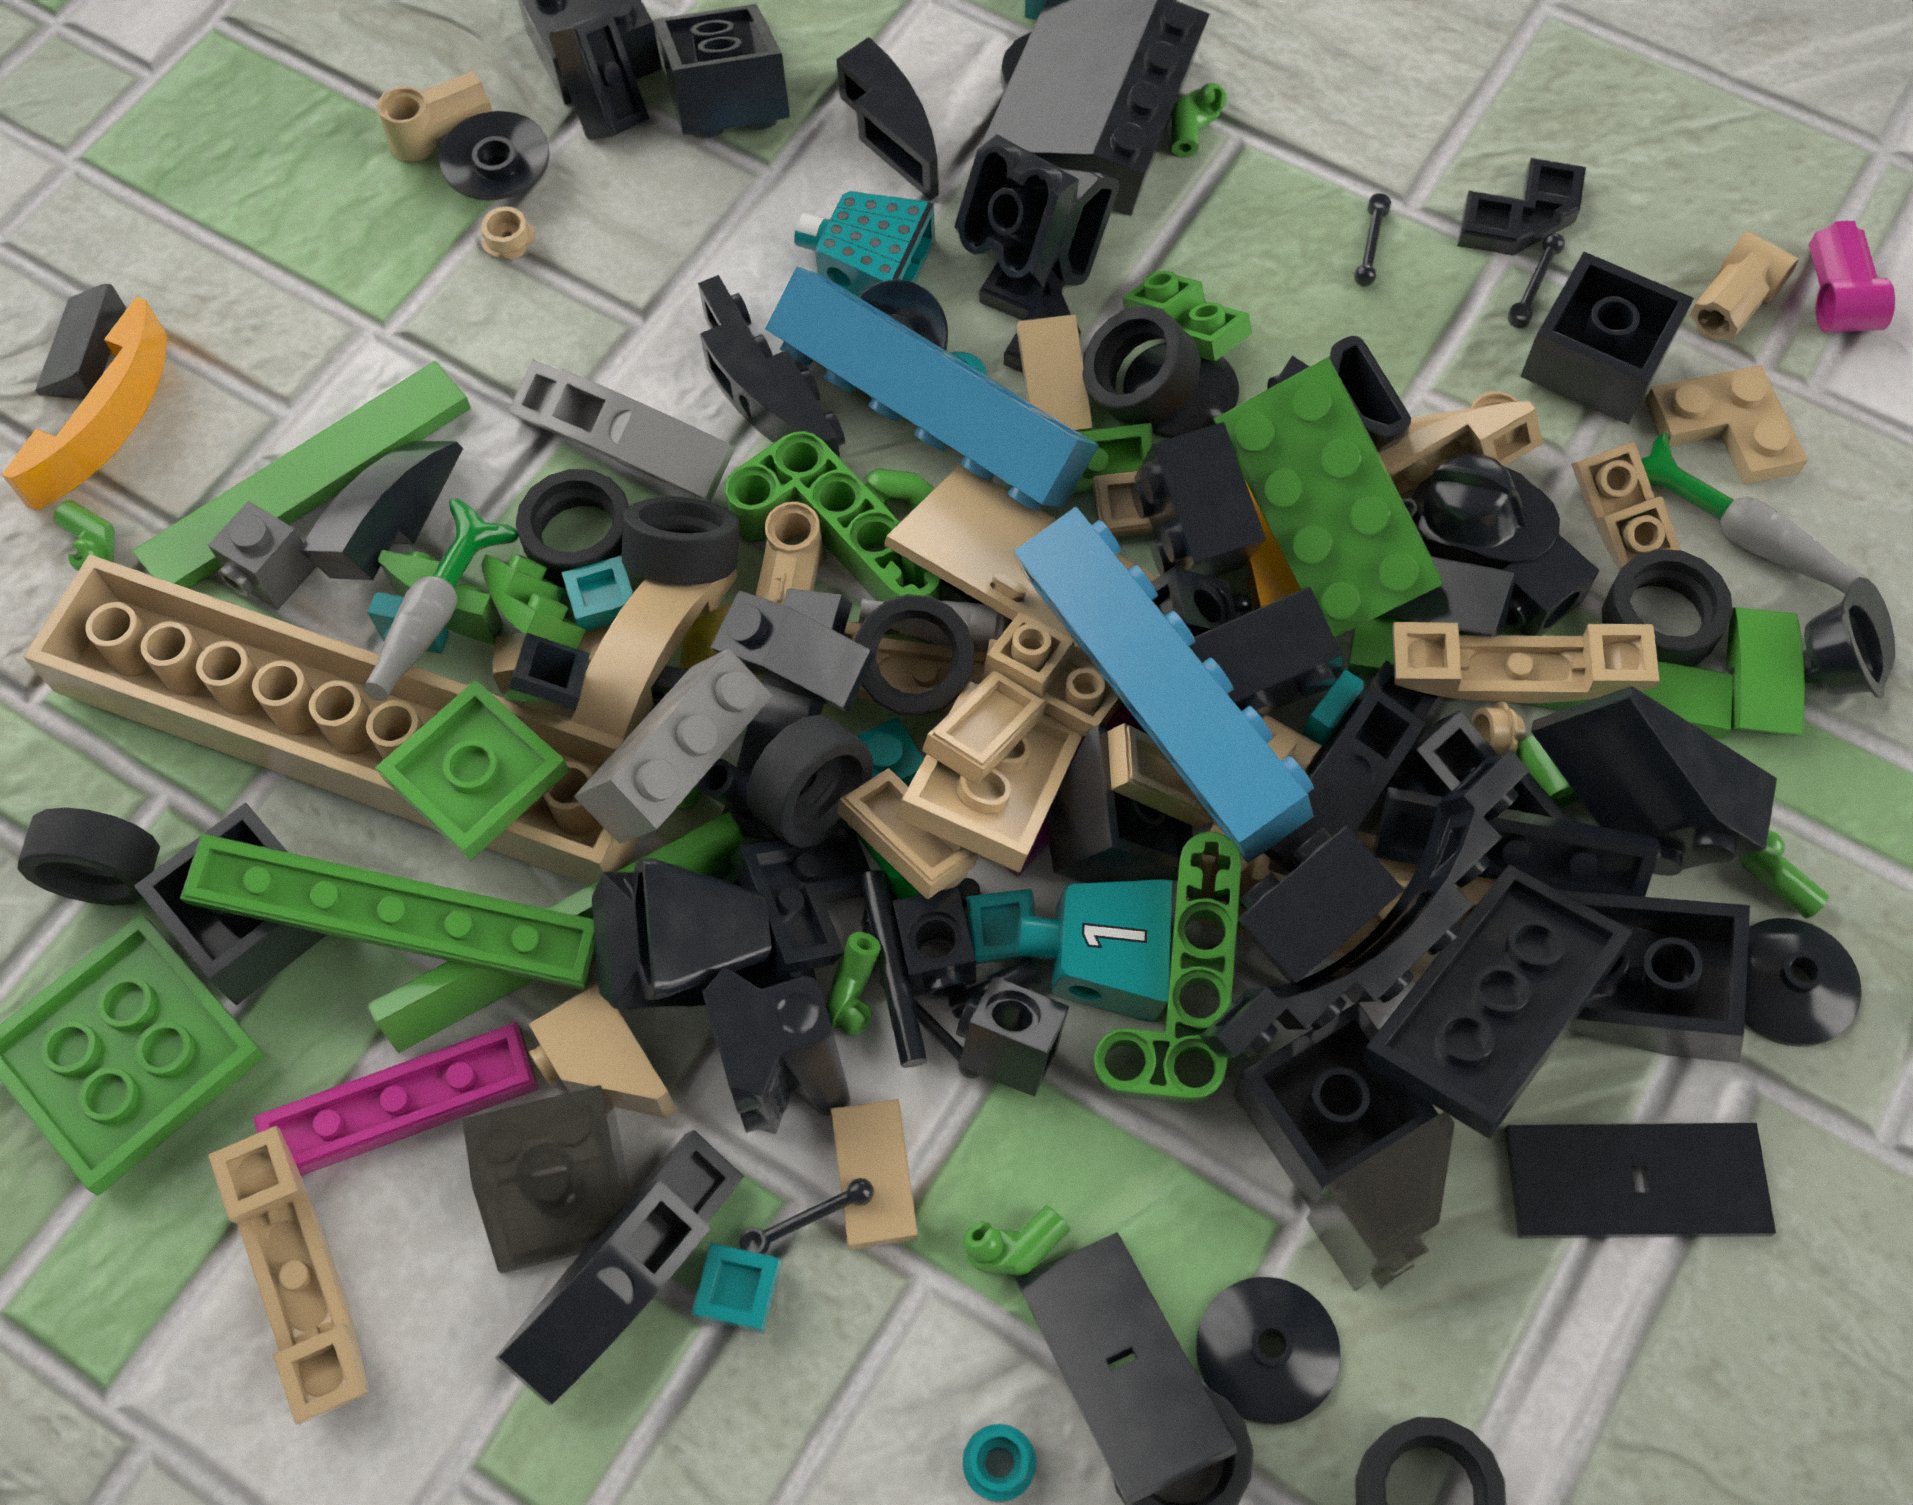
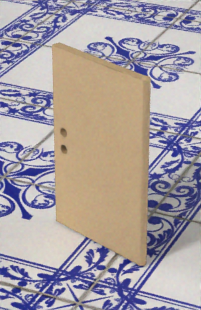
(968, 539)

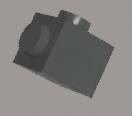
(261, 556)

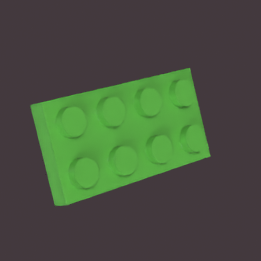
(1329, 498)

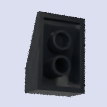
(723, 70)
(1660, 778)
(1678, 979)

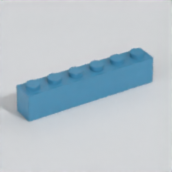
(931, 389)
(1165, 685)

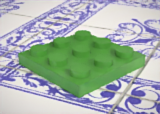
(121, 1053)

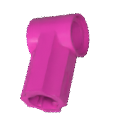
(1849, 287)

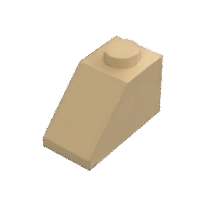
(592, 1046)

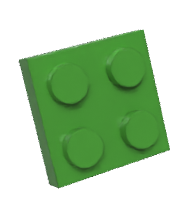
(472, 769)

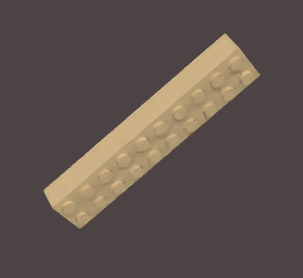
(292, 703)

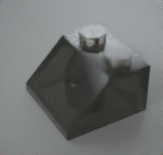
(547, 1176)
(1386, 1206)

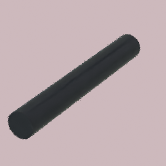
(893, 969)

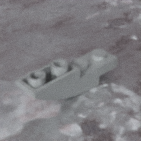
(622, 429)

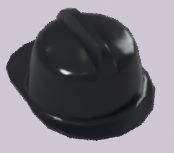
(1485, 511)
(1851, 643)

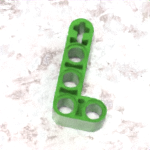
(827, 486)
(1188, 968)

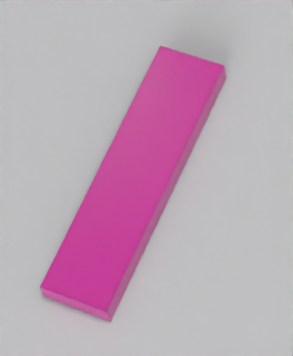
(404, 1099)

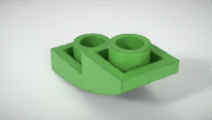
(1209, 324)
(530, 599)
(475, 611)
(1768, 672)

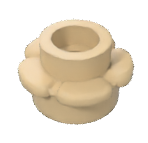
(506, 233)
(1500, 727)

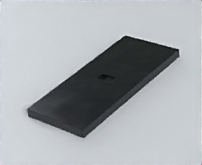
(1694, 1180)
(1147, 1414)

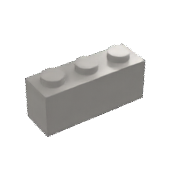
(673, 747)

